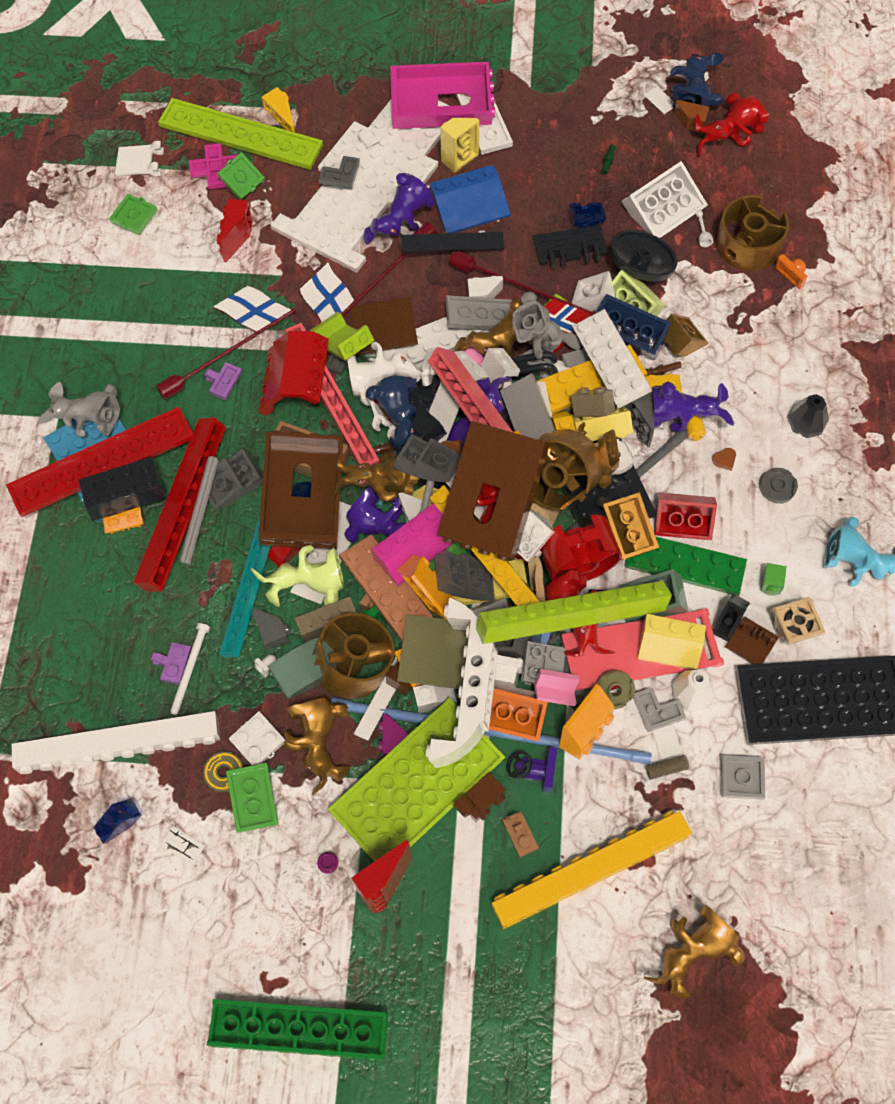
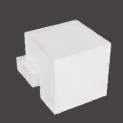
(508, 671)

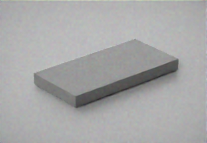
(475, 312)
(527, 407)

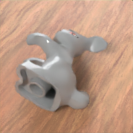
(533, 323)
(96, 407)

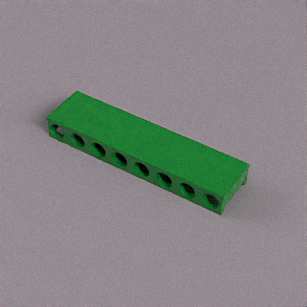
(298, 1029)

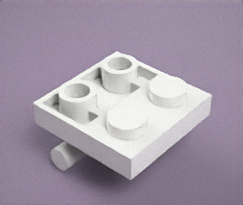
(534, 537)

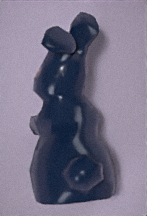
(696, 88)
(393, 397)

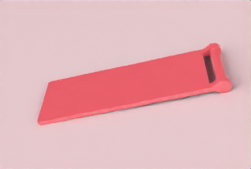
(625, 642)

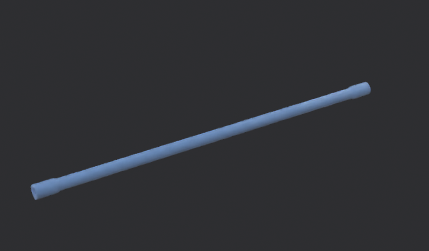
(632, 755)

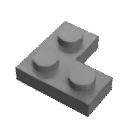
(656, 715)

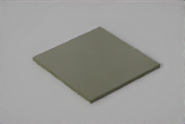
(432, 653)

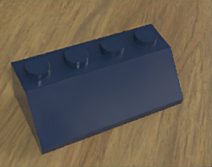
(636, 327)

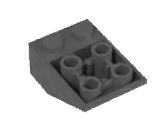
(643, 417)

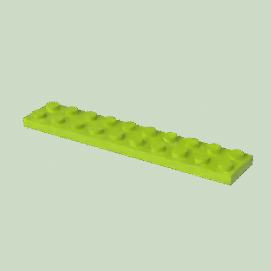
(241, 133)

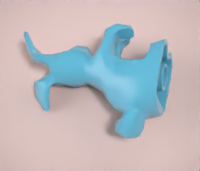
(850, 546)

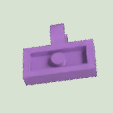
(224, 381)
(174, 663)

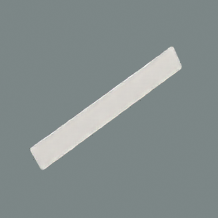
(373, 713)

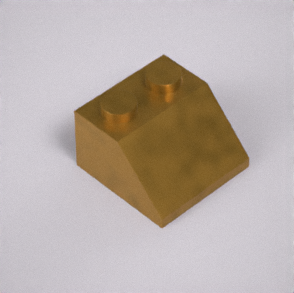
(684, 336)

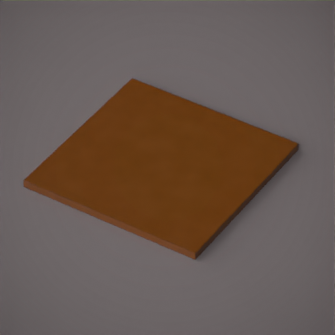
(389, 323)

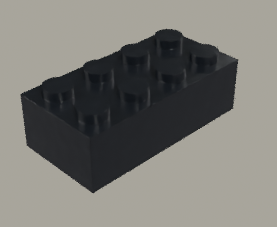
(121, 489)

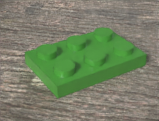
(251, 798)

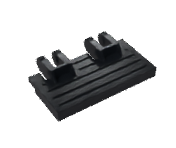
(570, 244)

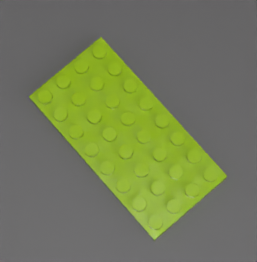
(404, 790)

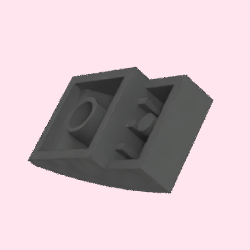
(427, 460)
(235, 479)
(463, 577)

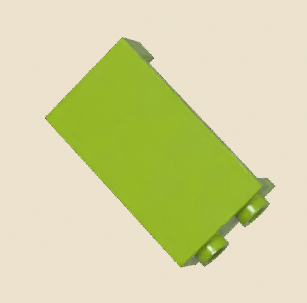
(343, 339)

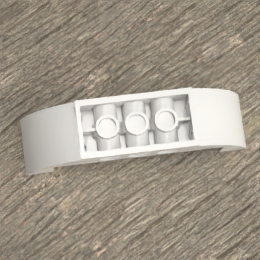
(472, 720)

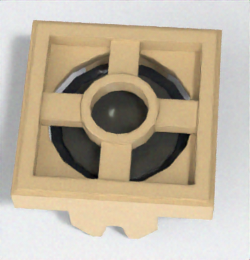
(797, 623)

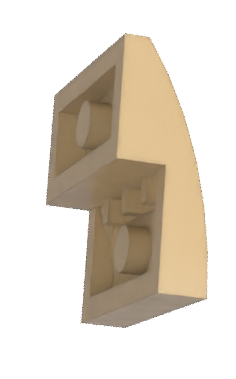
(537, 578)

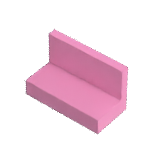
(556, 687)

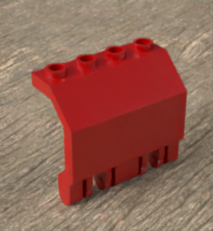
(294, 369)

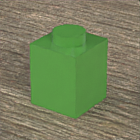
(773, 579)

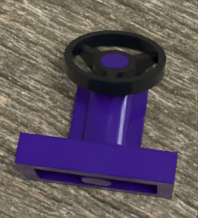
(534, 768)

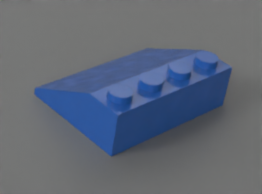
(469, 199)

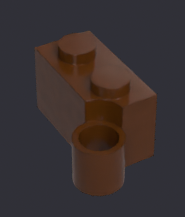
(481, 798)

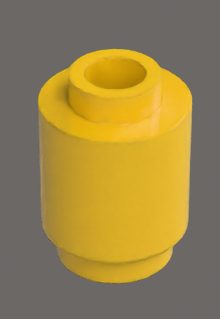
(696, 428)

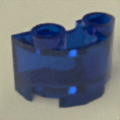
(587, 215)

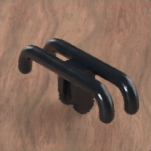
(525, 368)

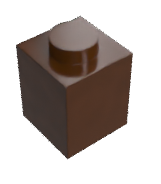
(391, 679)

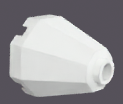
(693, 690)

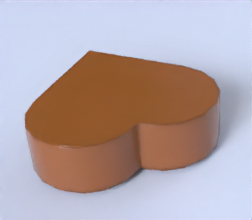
(725, 459)

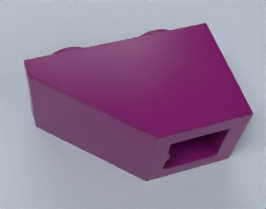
(392, 734)

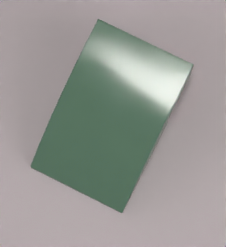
(296, 669)

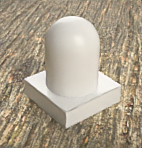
(262, 665)

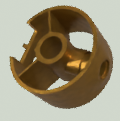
(745, 248)
(563, 466)
(366, 645)

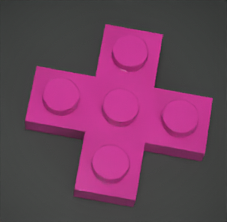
(210, 165)

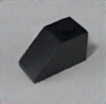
(427, 426)
(730, 617)

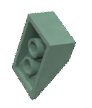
(674, 583)

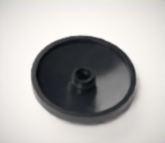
(643, 255)

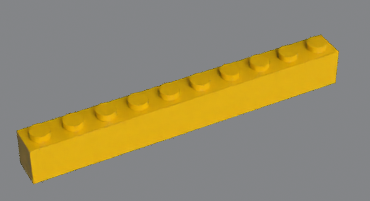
(590, 870)

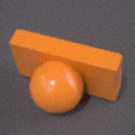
(792, 270)

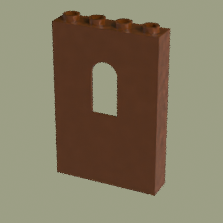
(501, 461)
(300, 520)

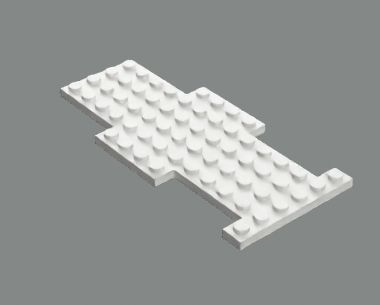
(338, 216)

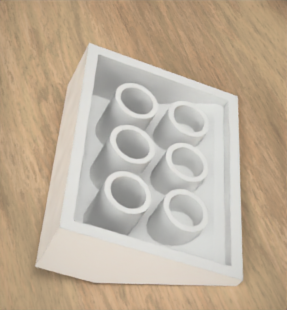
(665, 201)

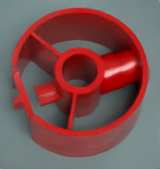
(583, 549)

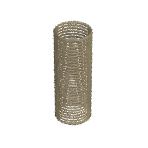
(668, 767)

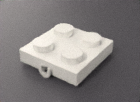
(257, 739)

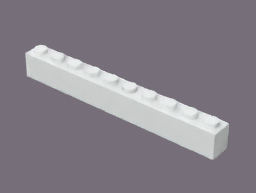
(115, 742)

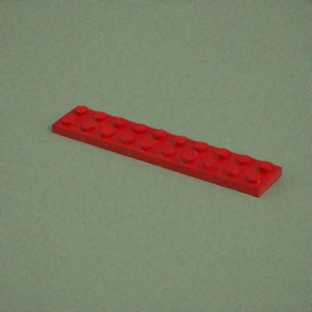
(61, 477)

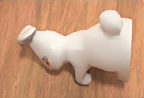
(378, 368)

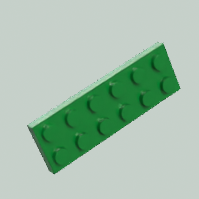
(694, 564)

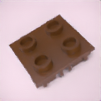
(752, 641)

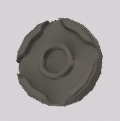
(778, 485)

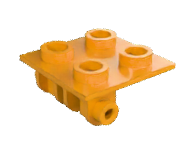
(123, 520)

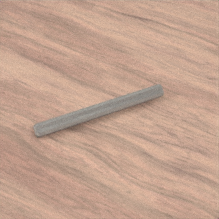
(199, 509)

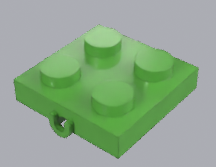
(240, 176)
(133, 214)

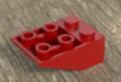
(234, 227)

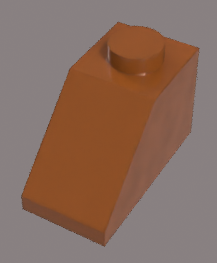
(687, 112)

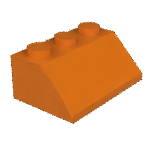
(517, 714)

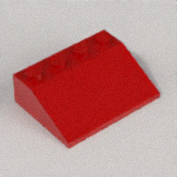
(381, 878)

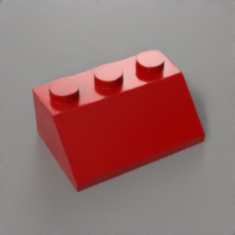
(685, 516)

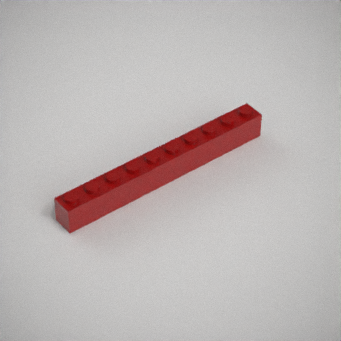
(178, 506)

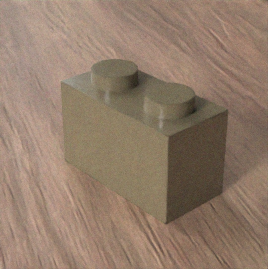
(593, 402)

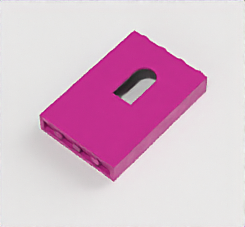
(417, 91)

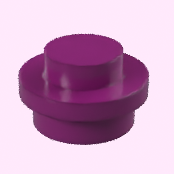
(327, 863)

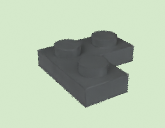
(342, 177)

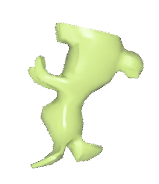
(320, 577)

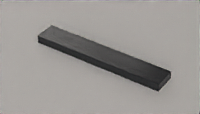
(451, 242)

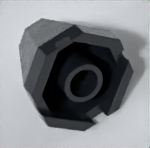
(809, 416)

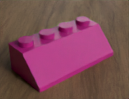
(416, 538)

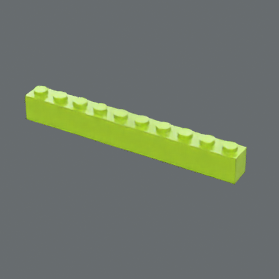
(572, 612)

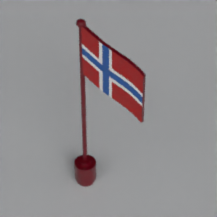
(560, 311)

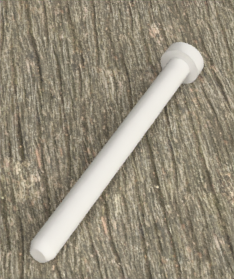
(202, 629)

